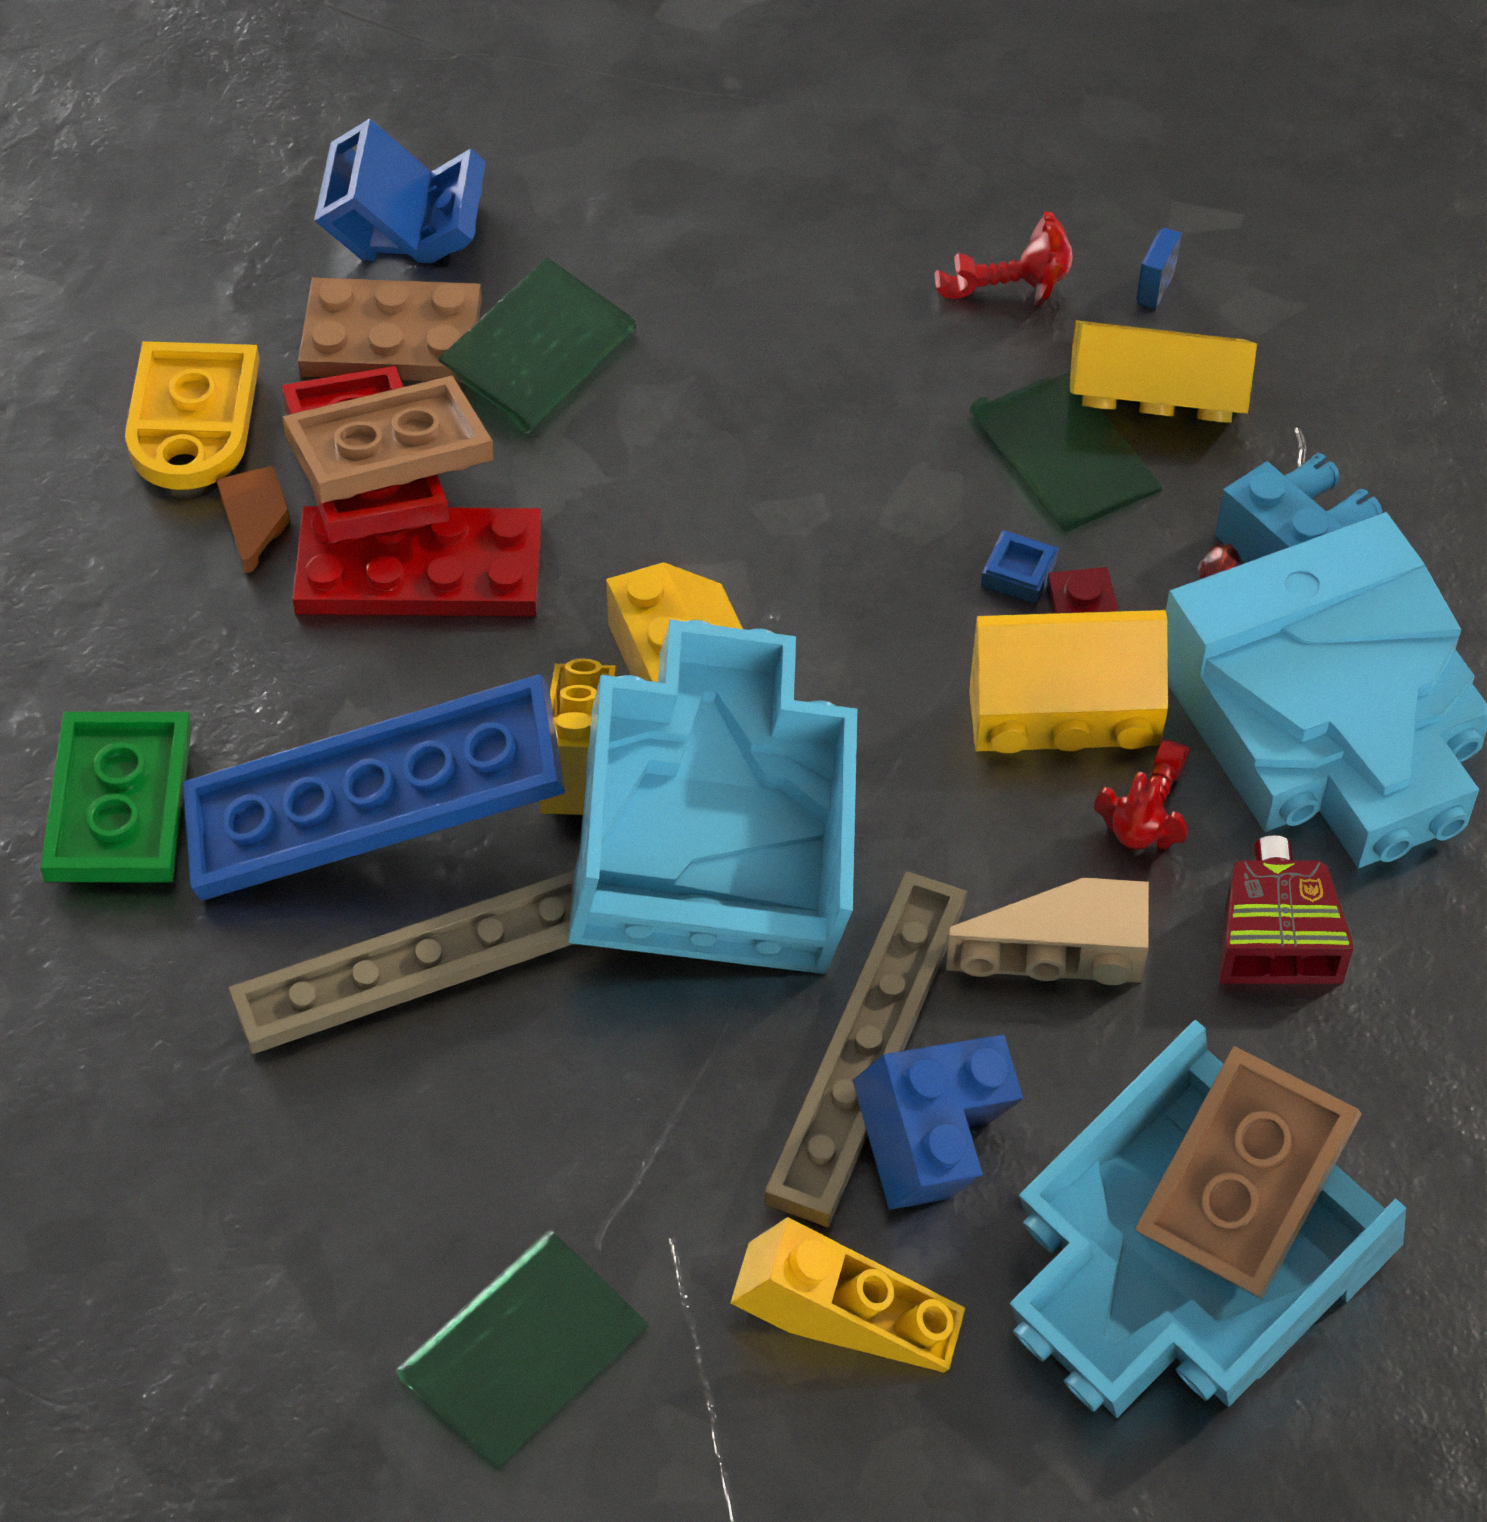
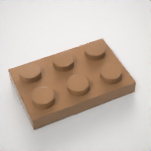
(383, 325)
(387, 439)
(1248, 1172)

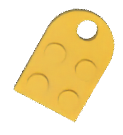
(193, 404)

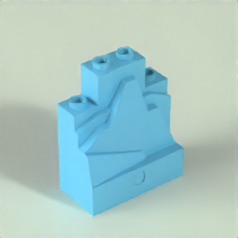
(1333, 689)
(717, 808)
(1128, 1307)

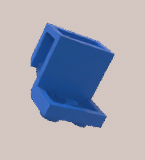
(394, 203)

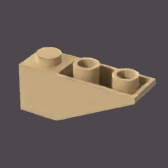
(1071, 931)

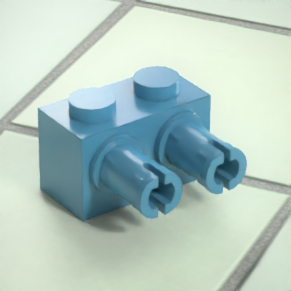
(1277, 511)

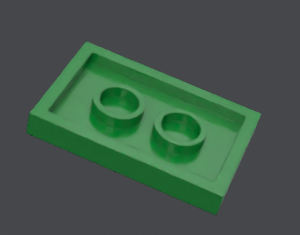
(116, 797)

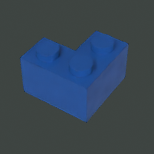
(921, 1114)

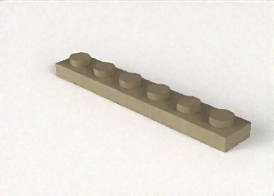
(404, 964)
(874, 1023)

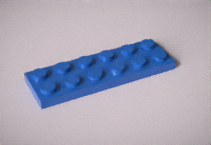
(372, 787)

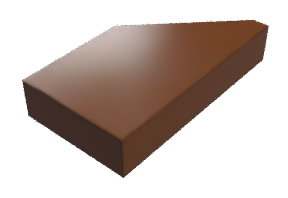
(253, 511)

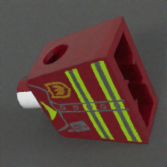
(1282, 921)

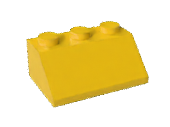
(1161, 370)
(648, 598)
(1069, 681)

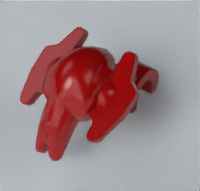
(1041, 265)
(1141, 815)

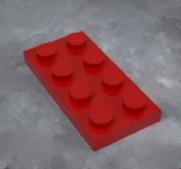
(381, 509)
(458, 567)

